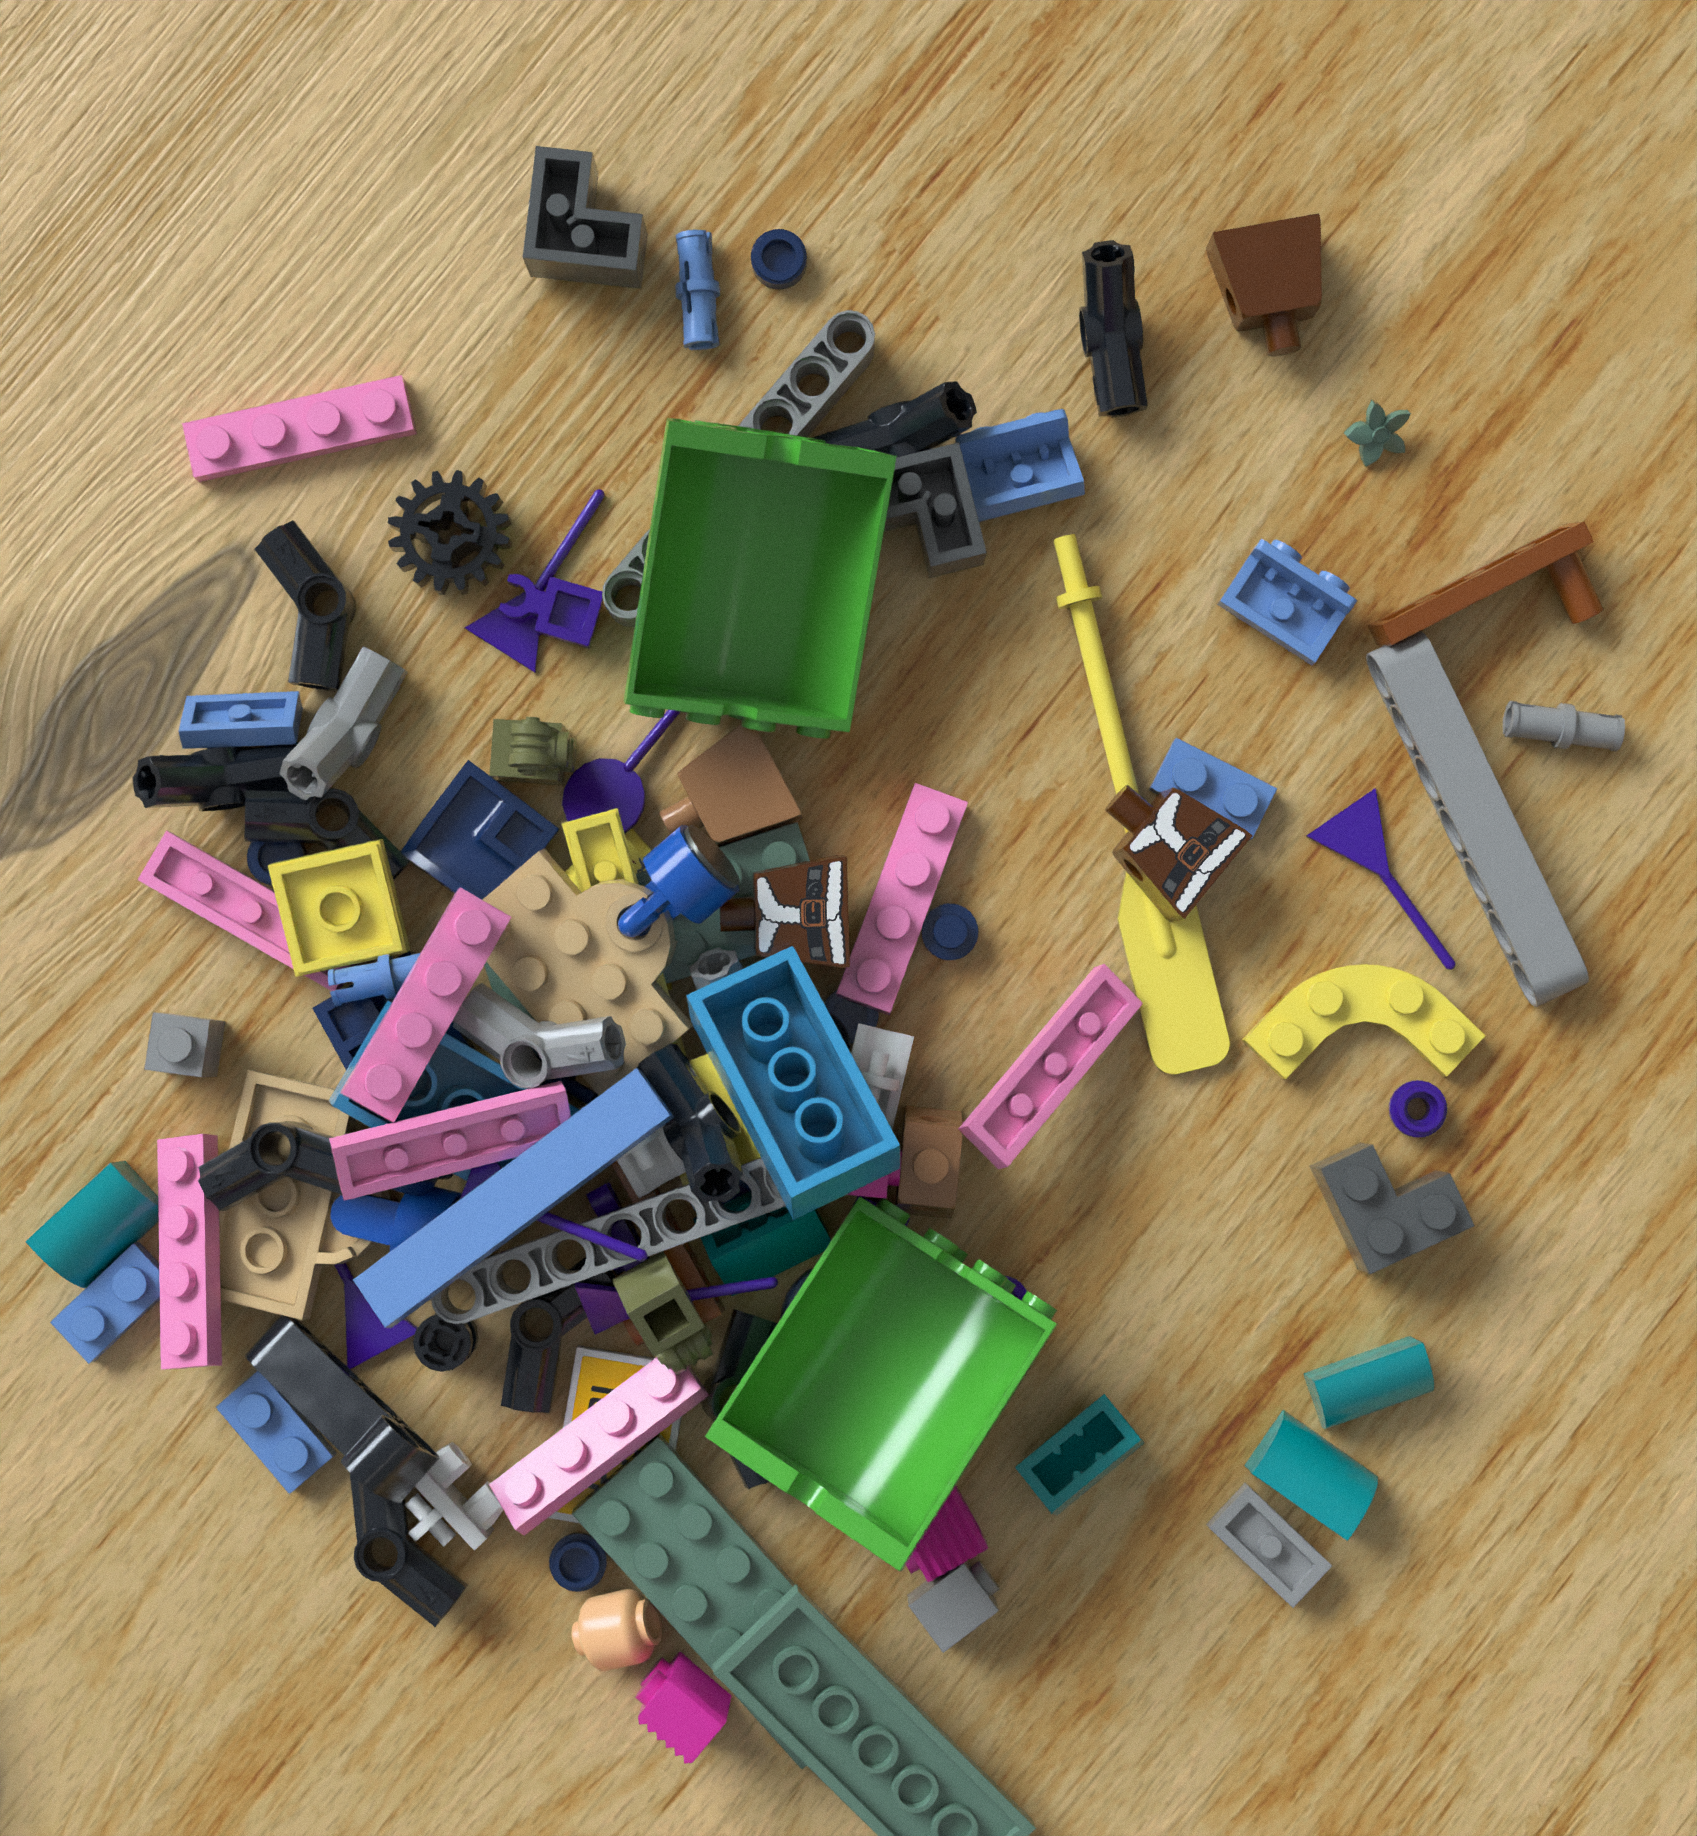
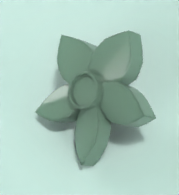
(1378, 433)

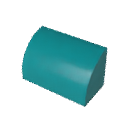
(97, 1224)
(764, 1243)
(1370, 1381)
(1079, 1455)
(1314, 1474)

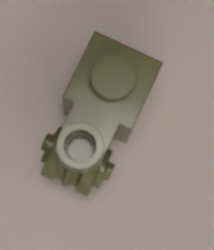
(531, 751)
(664, 1313)

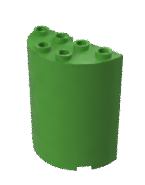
(758, 578)
(883, 1379)

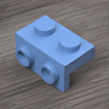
(1021, 464)
(1288, 600)

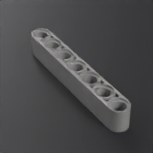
(781, 400)
(1477, 819)
(657, 1235)

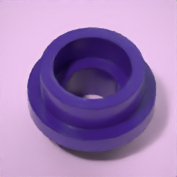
(1435, 1108)

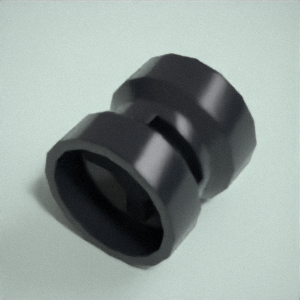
(456, 1339)

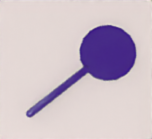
(611, 783)

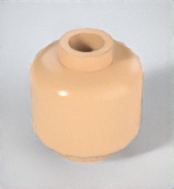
(617, 1630)

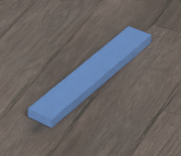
(513, 1198)

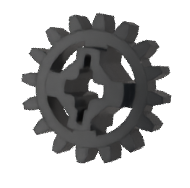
(445, 556)

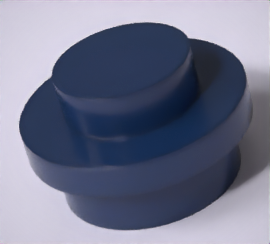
(950, 931)
(577, 1562)

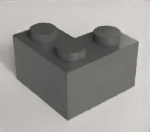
(571, 237)
(936, 496)
(1386, 1222)

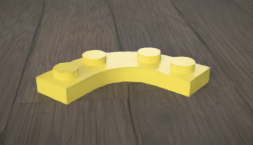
(1367, 995)

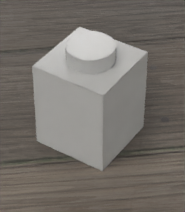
(184, 1045)
(955, 1603)

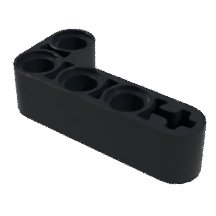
(370, 1435)

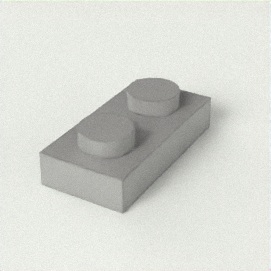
(1269, 1545)

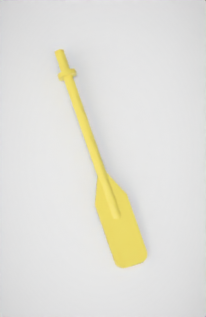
(1163, 957)

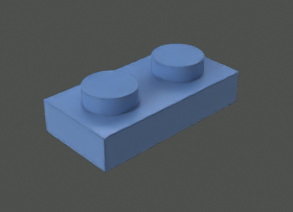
(240, 720)
(1214, 784)
(111, 1303)
(276, 1431)

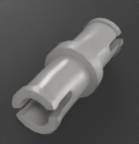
(1563, 726)

